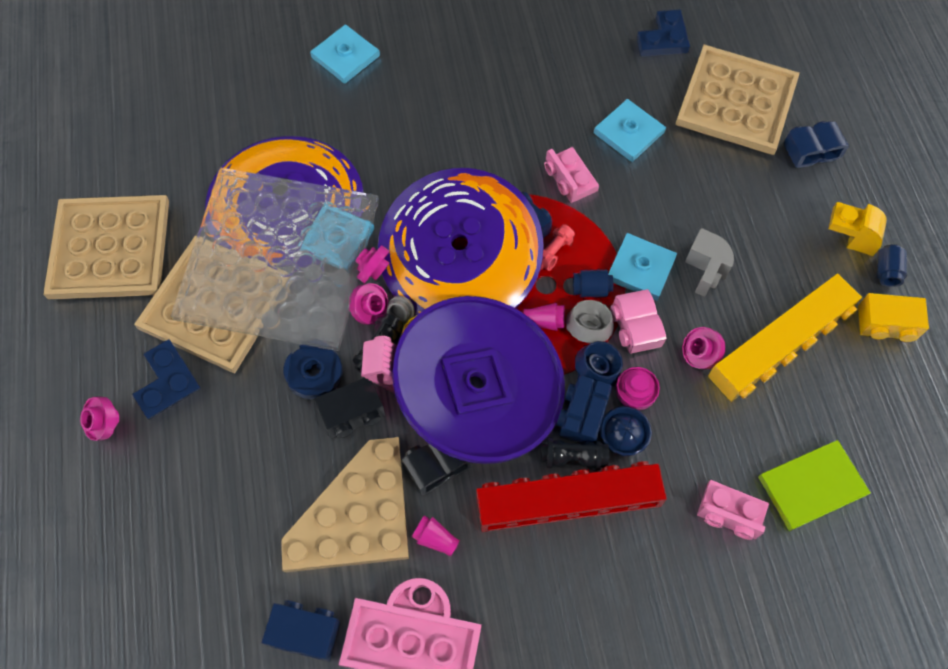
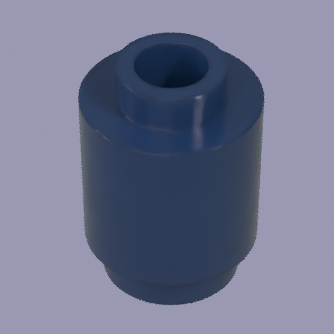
(892, 265)
(592, 283)

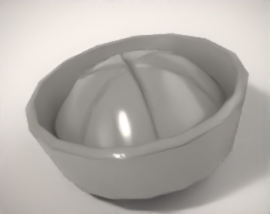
(590, 321)

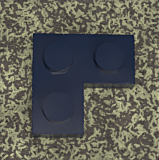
(668, 39)
(173, 382)

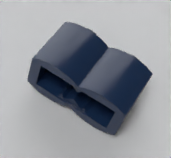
(815, 144)

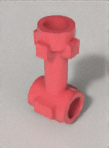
(563, 236)

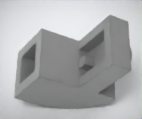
(711, 255)

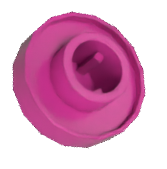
(371, 263)
(368, 303)
(703, 348)
(637, 388)
(99, 418)

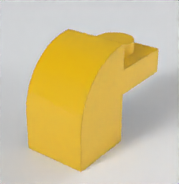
(863, 226)

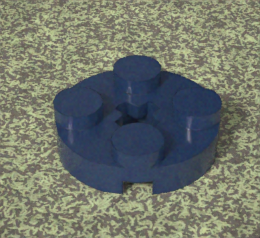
(312, 386)

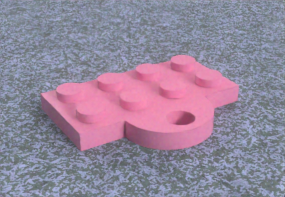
(409, 633)

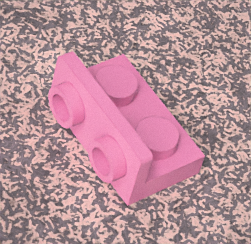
(570, 174)
(733, 510)

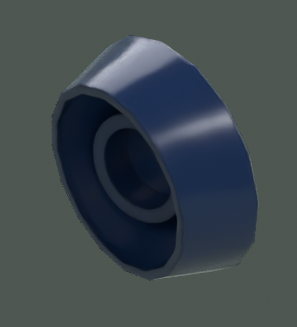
(599, 362)
(626, 431)

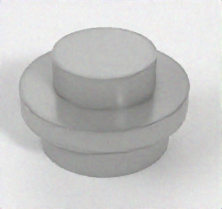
(401, 308)

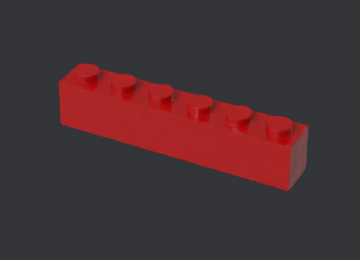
(570, 496)

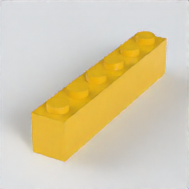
(784, 337)

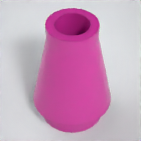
(547, 316)
(434, 536)

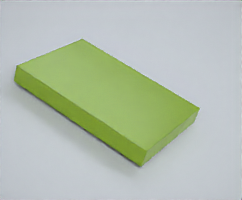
(813, 485)

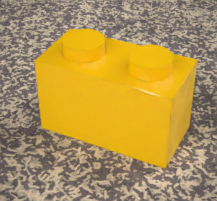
(893, 317)

